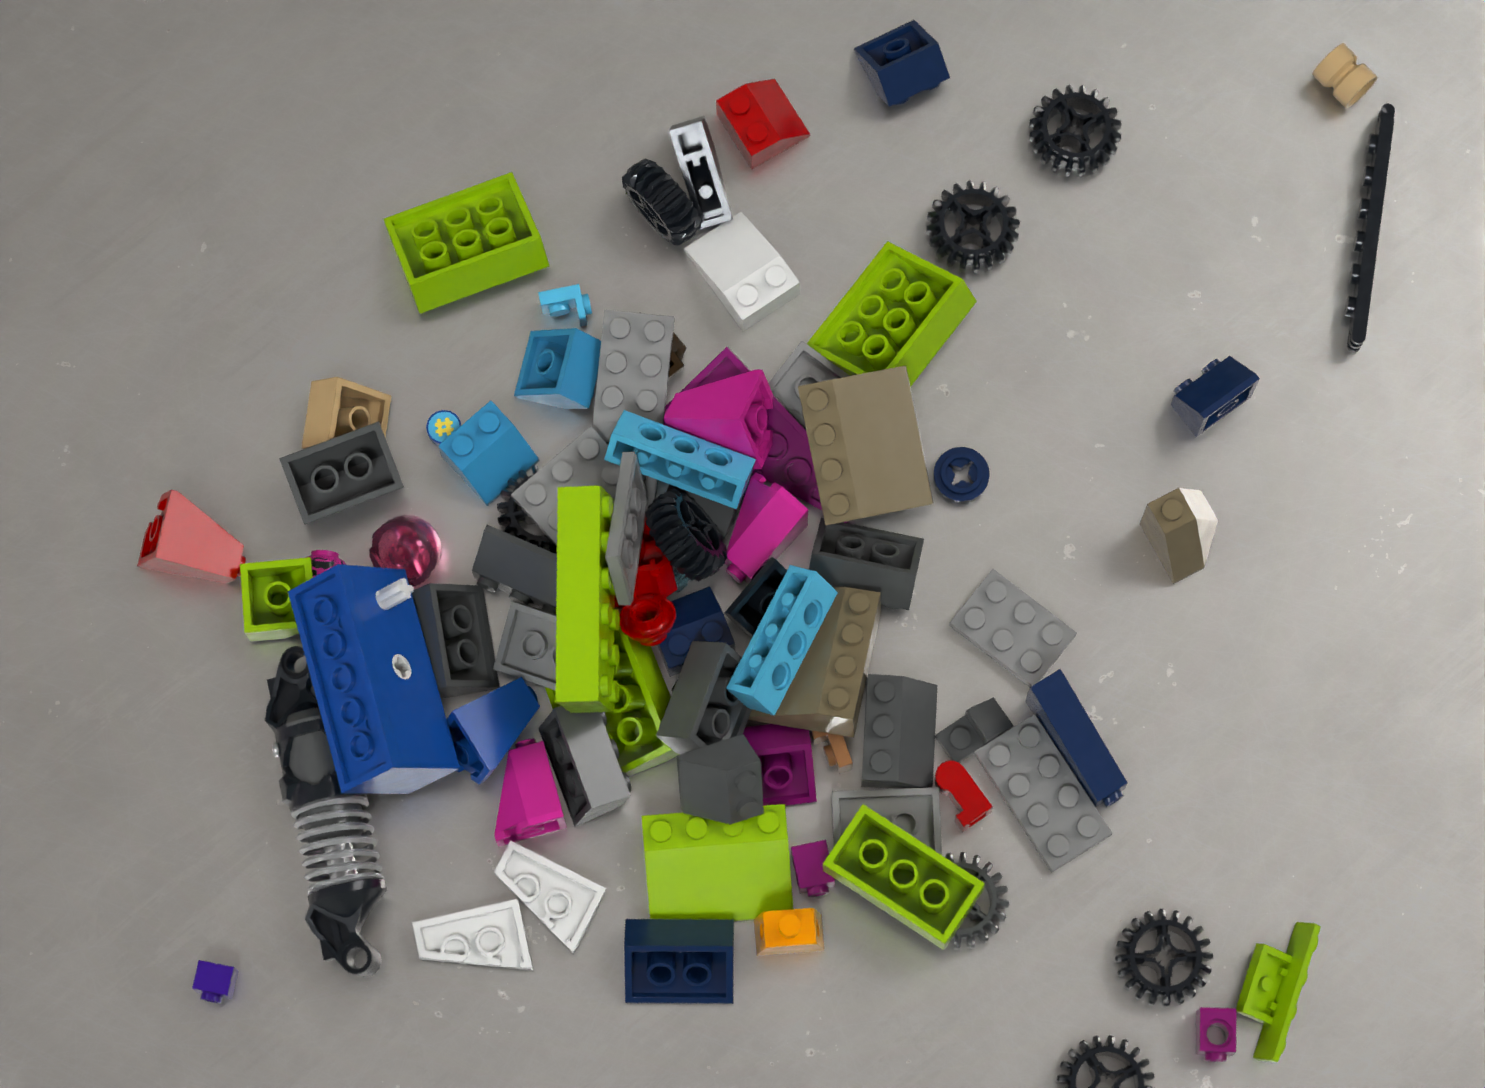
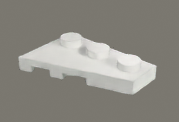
(552, 892)
(476, 936)

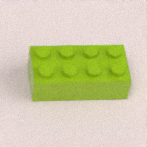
(903, 877)

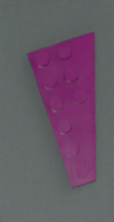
(790, 456)

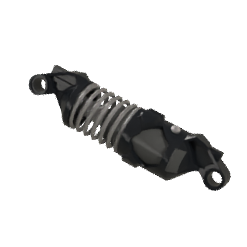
(329, 819)

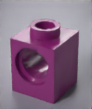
(808, 868)
(1226, 1020)

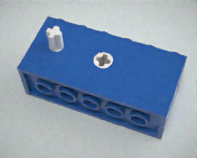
(373, 680)

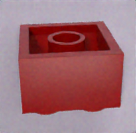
(760, 121)

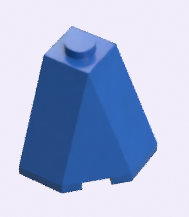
(490, 726)

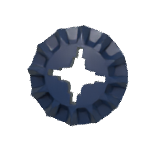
(960, 458)

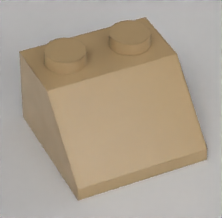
(341, 407)

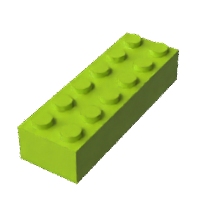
(585, 602)

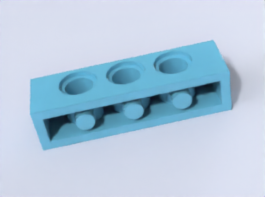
(681, 459)
(782, 640)

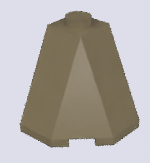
(1180, 531)

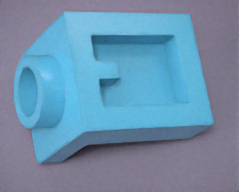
(561, 300)

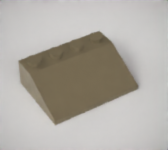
(865, 445)
(835, 669)

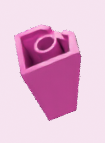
(727, 414)
(764, 528)
(528, 796)

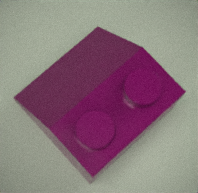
(785, 763)

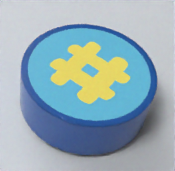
(442, 425)

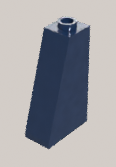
(1076, 738)

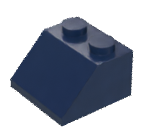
(903, 63)
(1214, 394)
(697, 619)

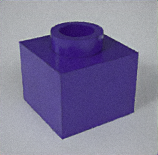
(215, 981)

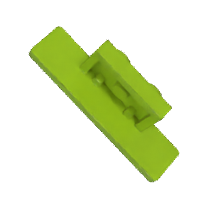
(1274, 988)

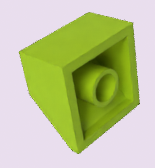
(266, 597)

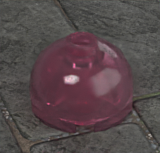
(409, 545)

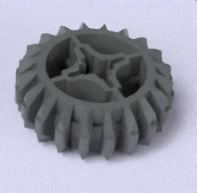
(984, 921)

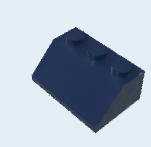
(679, 960)

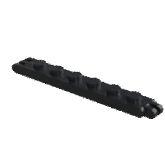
(1367, 240)

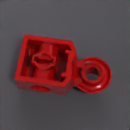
(650, 613)

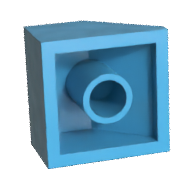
(559, 368)
(488, 452)

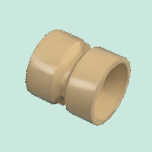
(1344, 75)

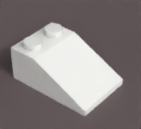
(744, 270)

